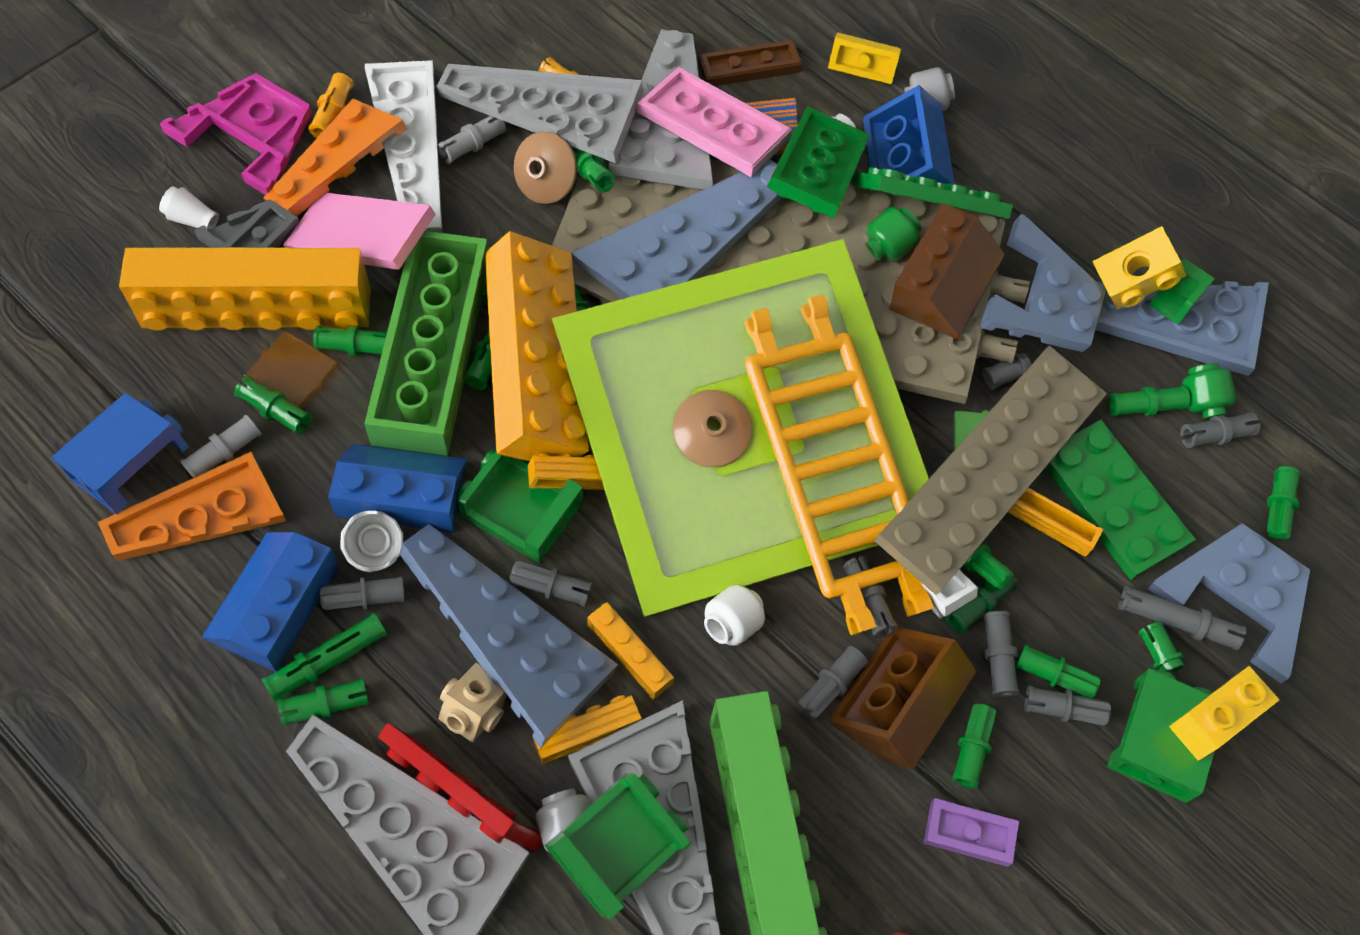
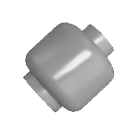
(936, 84)
(559, 812)

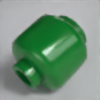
(893, 234)
(1210, 390)

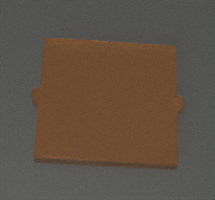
(292, 369)

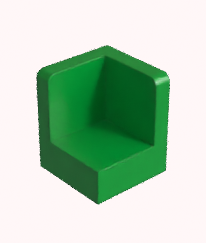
(1181, 298)

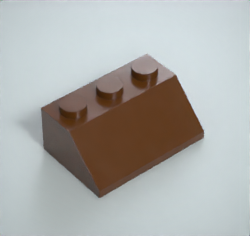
(947, 272)
(904, 695)

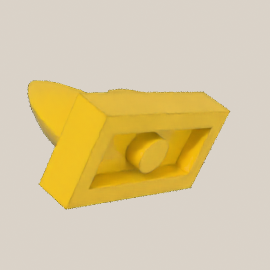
(864, 58)

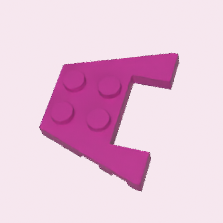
(256, 115)

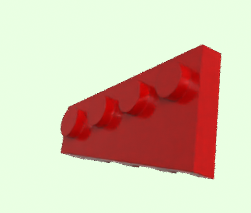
(464, 794)

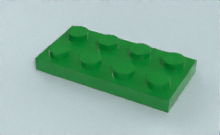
(818, 162)
(932, 191)
(1118, 498)

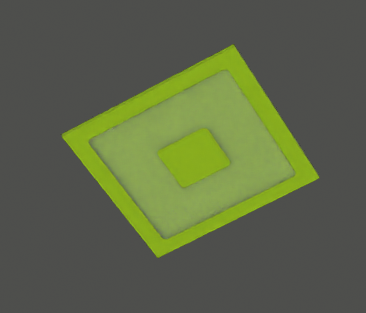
(711, 528)

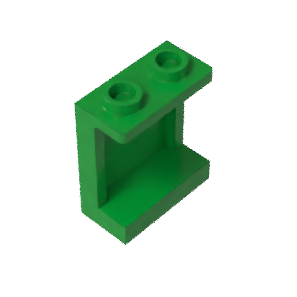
(513, 512)
(1149, 746)
(618, 842)

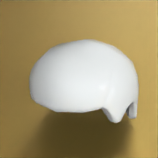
(371, 541)

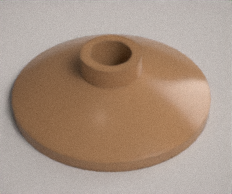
(557, 165)
(707, 446)

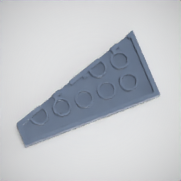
(680, 239)
(1218, 329)
(515, 641)

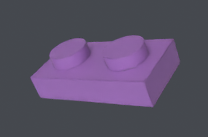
(971, 832)

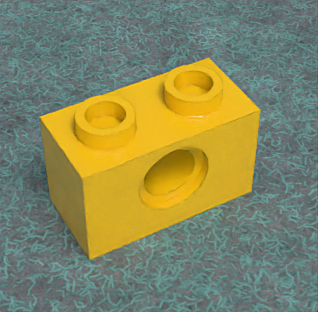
(1150, 251)
(1224, 713)

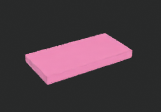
(714, 121)
(379, 227)

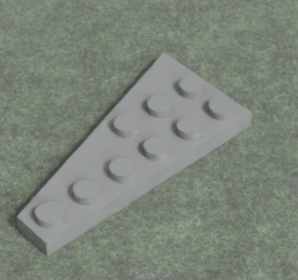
(582, 109)
(651, 150)
(417, 843)
(680, 892)

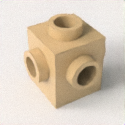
(472, 704)

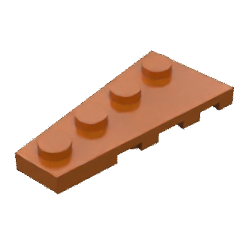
(332, 155)

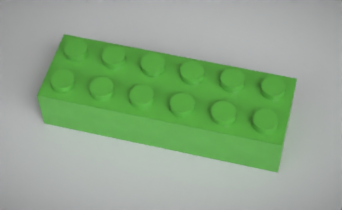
(428, 345)
(763, 817)

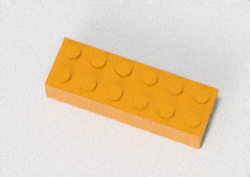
(246, 287)
(529, 375)

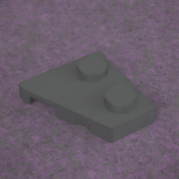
(260, 227)

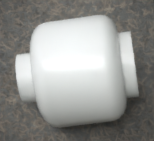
(734, 615)

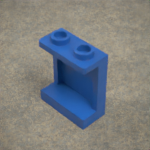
(116, 448)

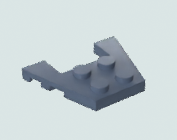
(1062, 298)
(1254, 580)

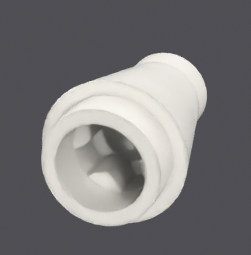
(186, 209)

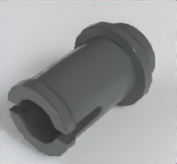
(1005, 372)

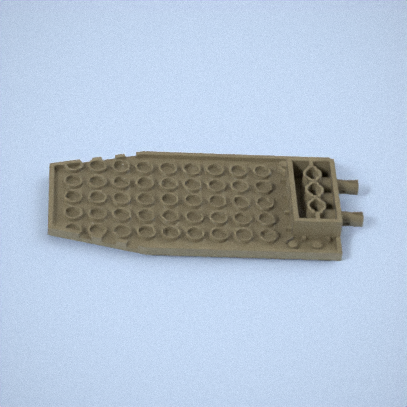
(916, 354)

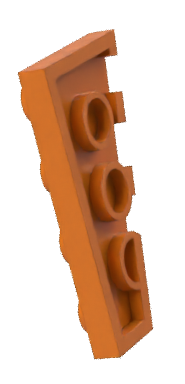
(201, 509)

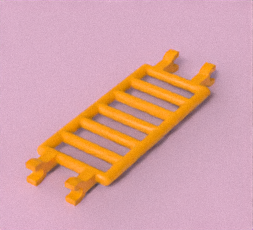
(848, 588)

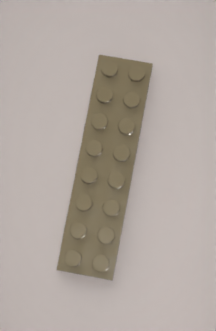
(990, 470)

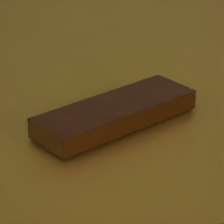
(750, 63)

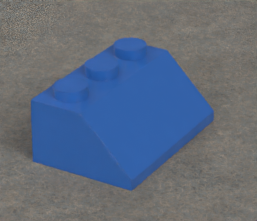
(910, 137)
(402, 484)
(273, 598)

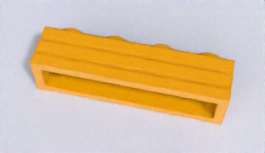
(555, 471)
(1056, 522)
(630, 650)
(589, 728)

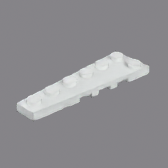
(412, 157)

